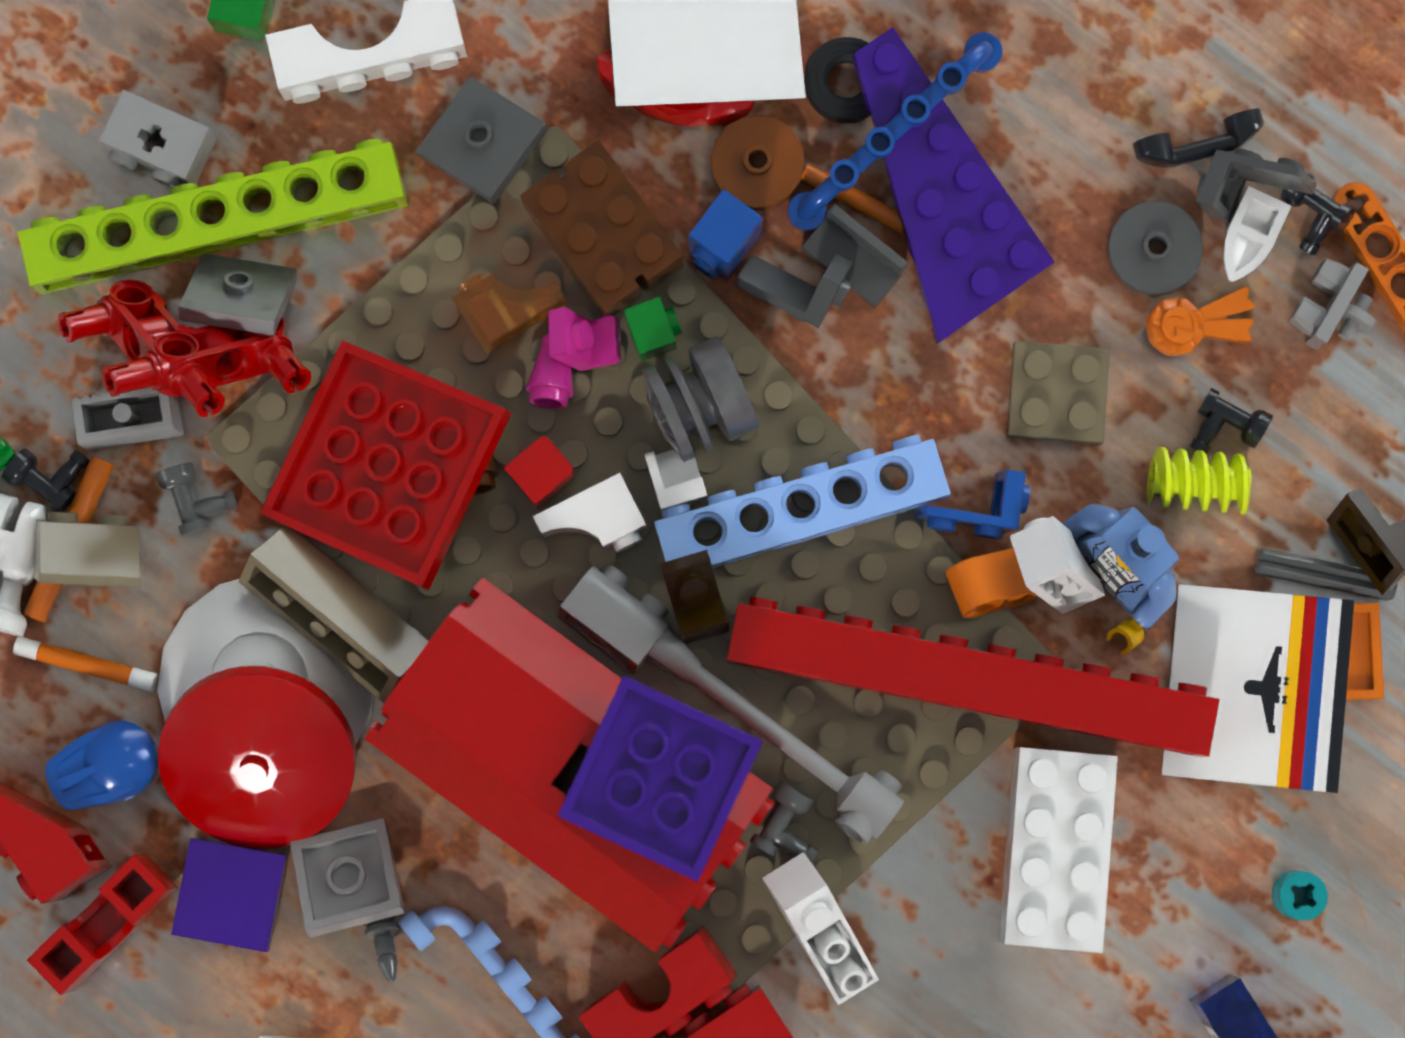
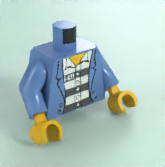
(1130, 562)

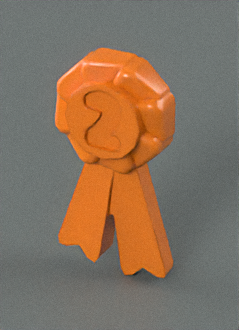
(1178, 326)

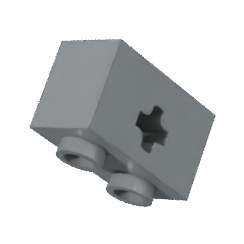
(139, 120)

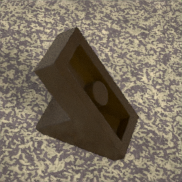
(1370, 539)
(695, 597)

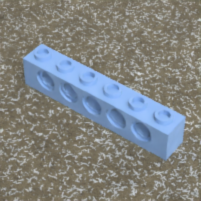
(923, 486)

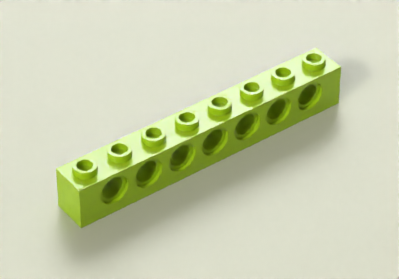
(46, 239)

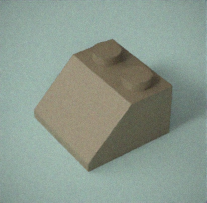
(86, 551)

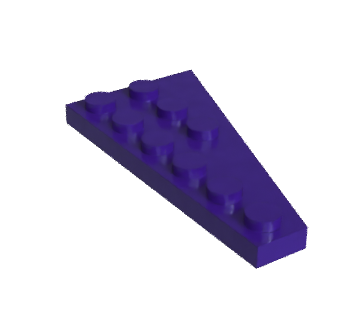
(952, 208)

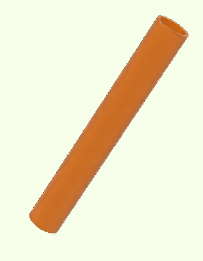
(84, 504)

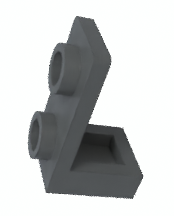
(1227, 175)
(794, 295)

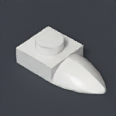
(1252, 232)

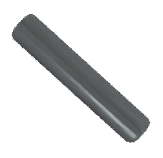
(1317, 573)

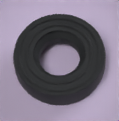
(816, 81)

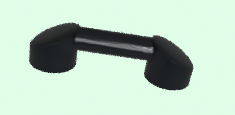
(1159, 151)

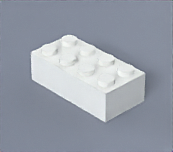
(1058, 850)

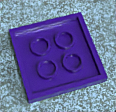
(660, 778)

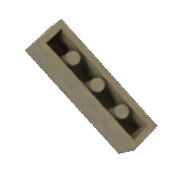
(332, 611)

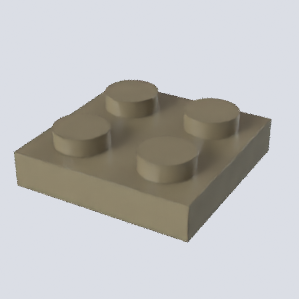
(1058, 392)

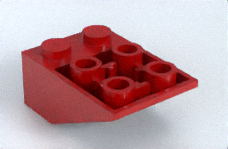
(47, 848)

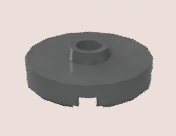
(1137, 265)

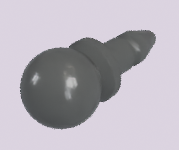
(382, 934)

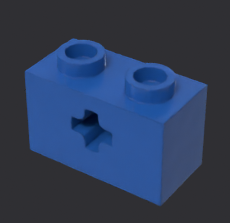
(724, 236)

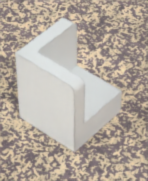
(675, 480)

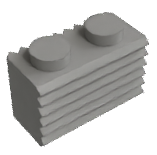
(126, 418)

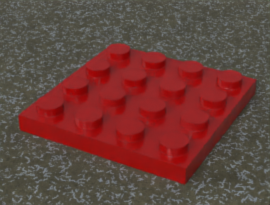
(385, 464)

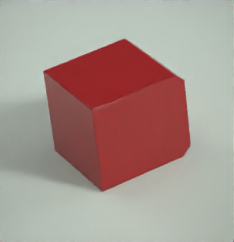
(540, 471)

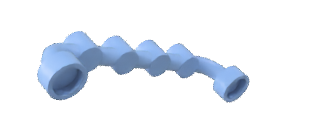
(481, 942)

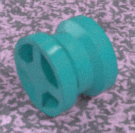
(1290, 890)

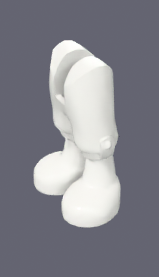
(16, 559)

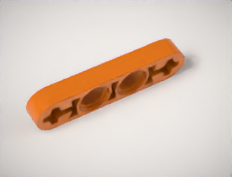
(1380, 269)

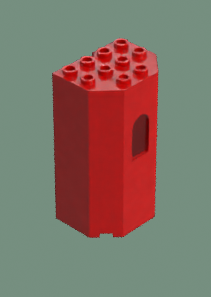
(493, 723)

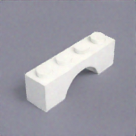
(310, 65)

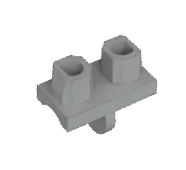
(1341, 285)

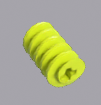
(1199, 479)

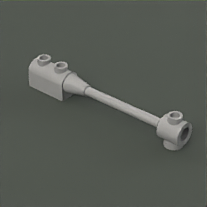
(637, 632)

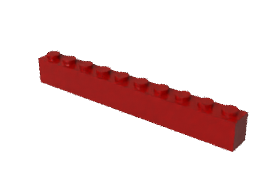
(973, 679)

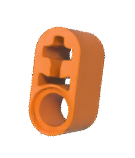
(988, 584)

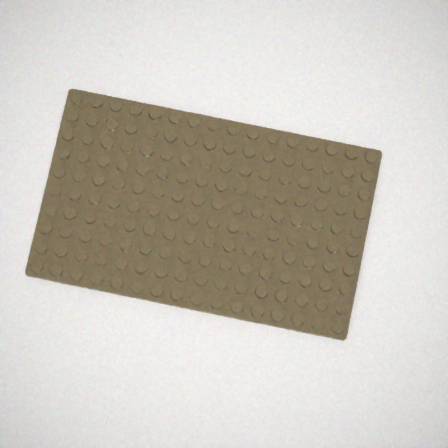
(871, 571)

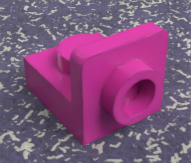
(582, 341)

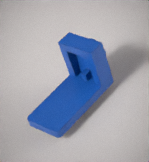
(1008, 501)

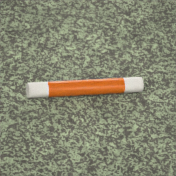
(85, 664)

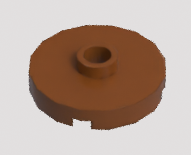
(763, 186)

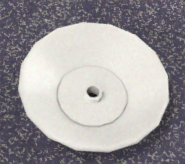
(237, 630)

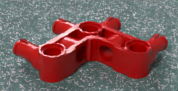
(179, 357)

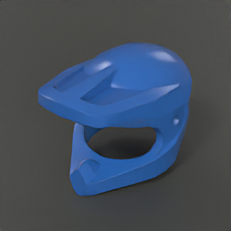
(103, 766)

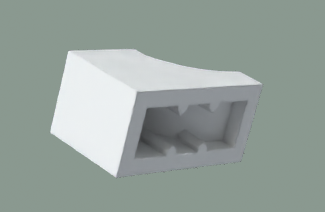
(601, 512)
(1054, 565)

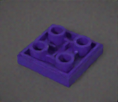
(229, 894)

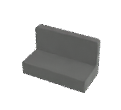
(874, 264)

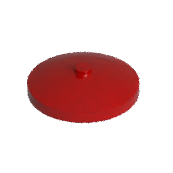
(257, 757)

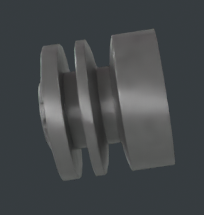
(700, 399)

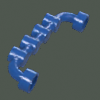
(979, 55)

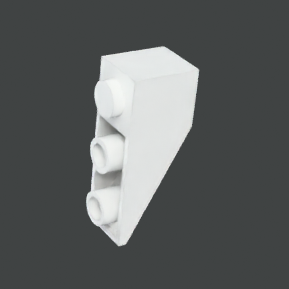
(821, 928)

